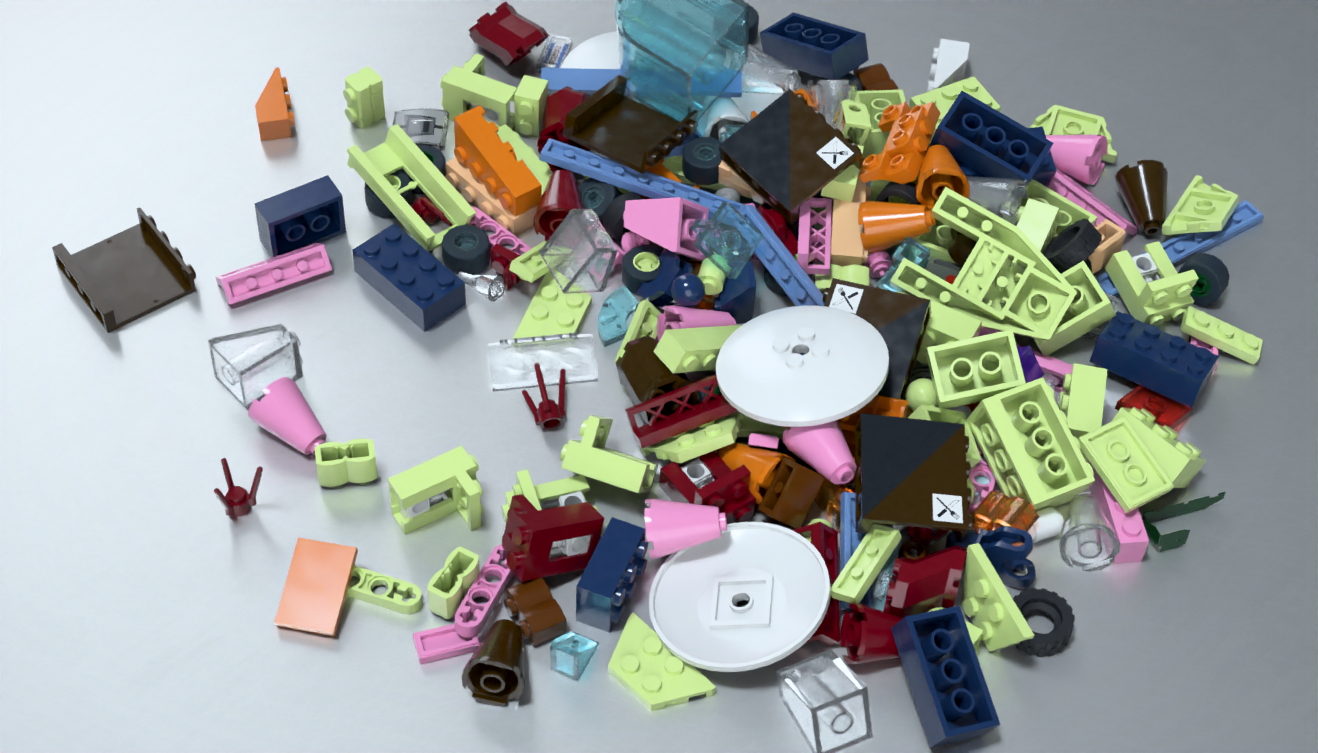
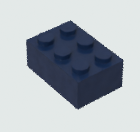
(300, 216)
(611, 575)

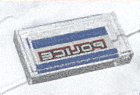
(554, 52)

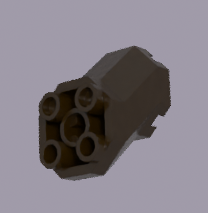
(649, 377)

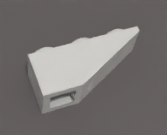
(950, 63)

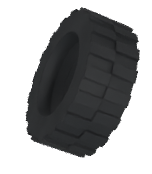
(1073, 245)
(1057, 609)

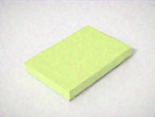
(1125, 464)

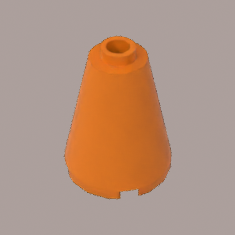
(937, 172)
(890, 223)
(760, 462)

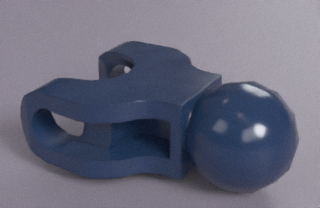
(674, 283)
(1001, 552)

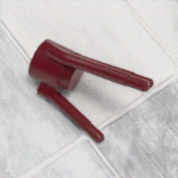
(428, 211)
(549, 414)
(237, 499)

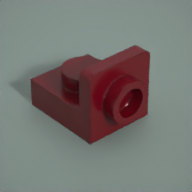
(501, 261)

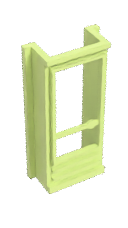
(398, 153)

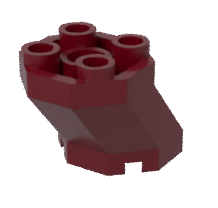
(507, 34)
(554, 119)
(925, 582)

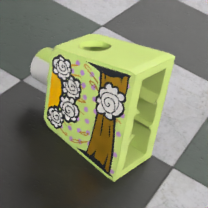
(853, 121)

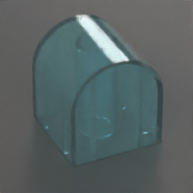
(681, 51)

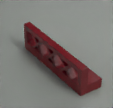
(682, 419)
(826, 542)

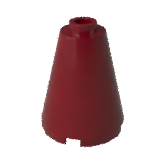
(557, 201)
(868, 635)

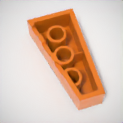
(495, 162)

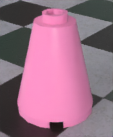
(1079, 155)
(684, 317)
(288, 416)
(822, 449)
(680, 525)

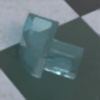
(910, 250)

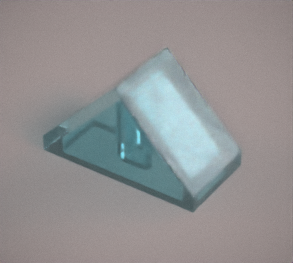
(571, 654)

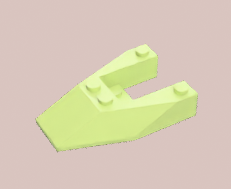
(1003, 279)

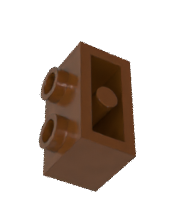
(791, 493)

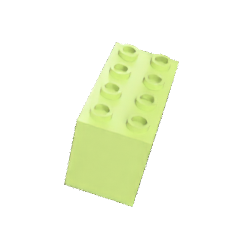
(1031, 446)

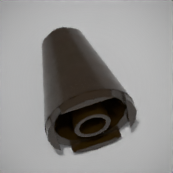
(1145, 193)
(497, 665)

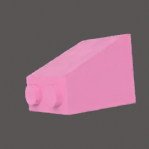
(666, 223)

